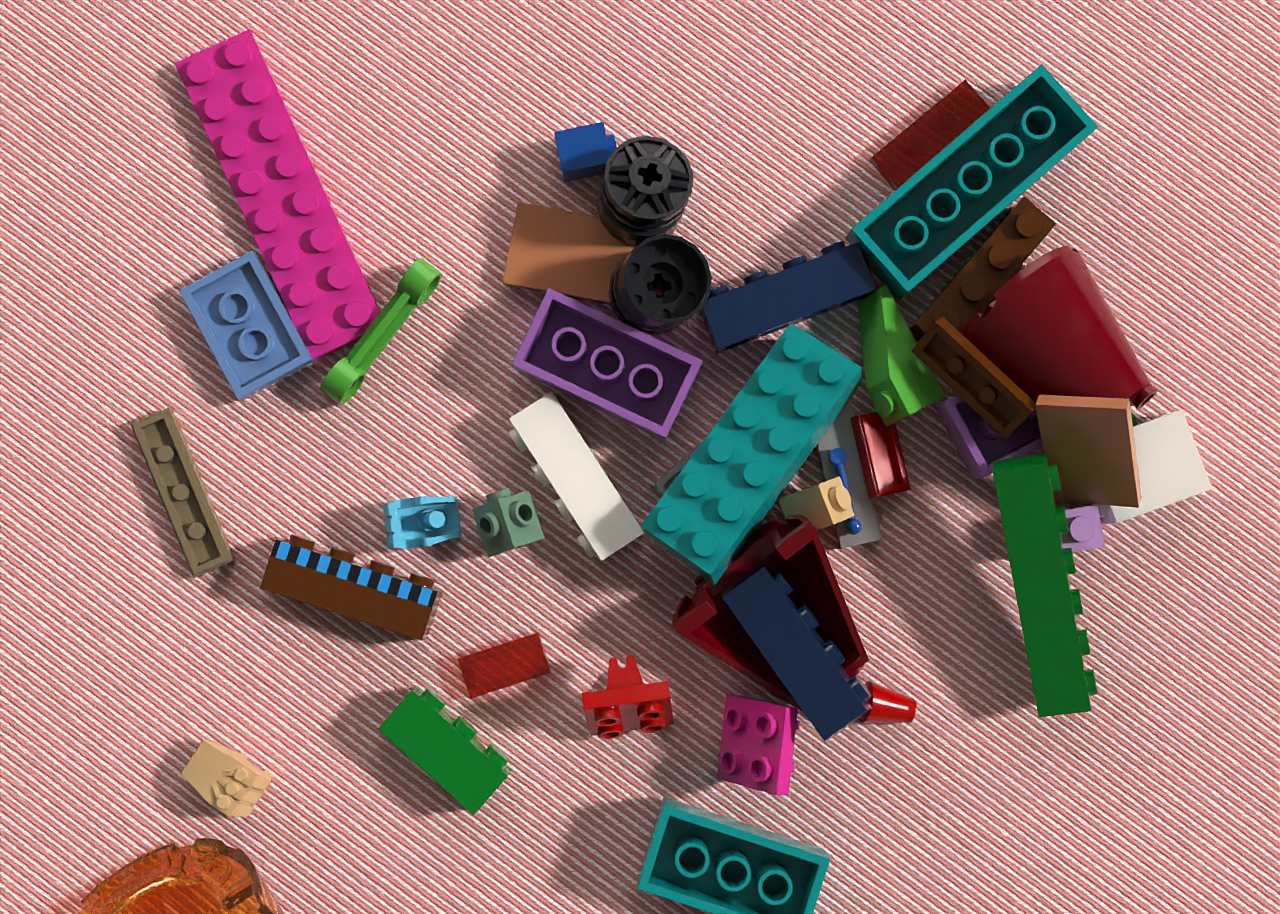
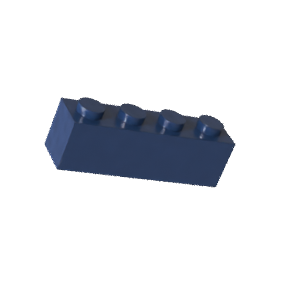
(787, 296)
(798, 653)

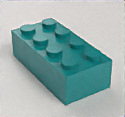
(729, 864)

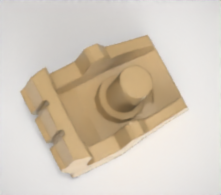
(226, 778)

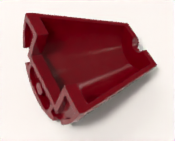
(1059, 334)
(802, 559)

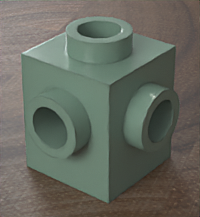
(507, 522)

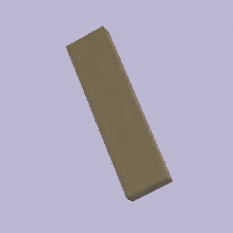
(182, 492)

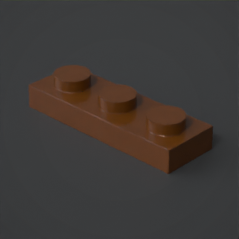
(974, 378)

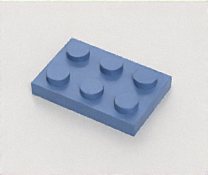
(246, 325)

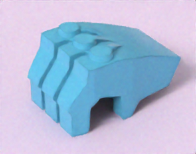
(421, 521)

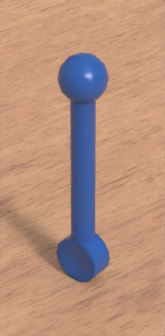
(837, 458)

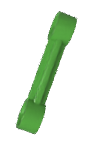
(350, 371)

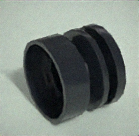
(640, 211)
(672, 267)

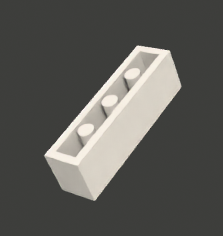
(576, 476)

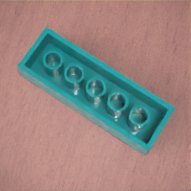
(971, 181)
(752, 453)

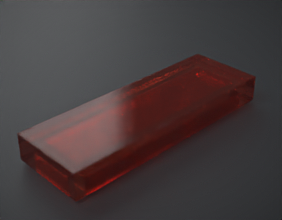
(929, 135)

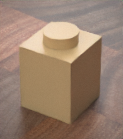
(821, 504)

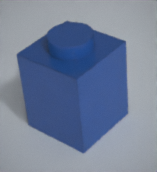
(584, 150)

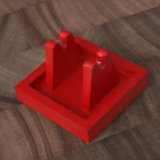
(627, 703)

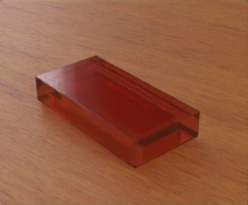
(504, 665)

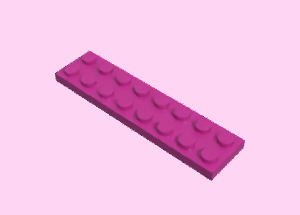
(280, 194)

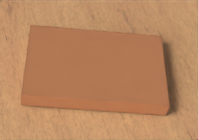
(562, 253)
(1092, 449)

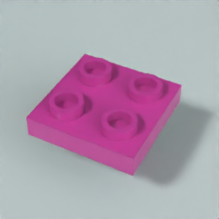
(758, 744)

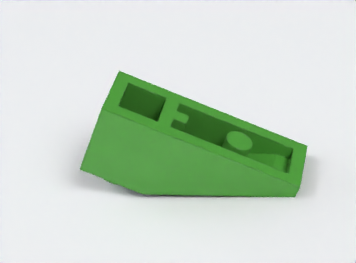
(893, 373)

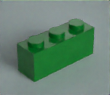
(446, 748)

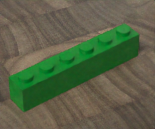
(1042, 584)

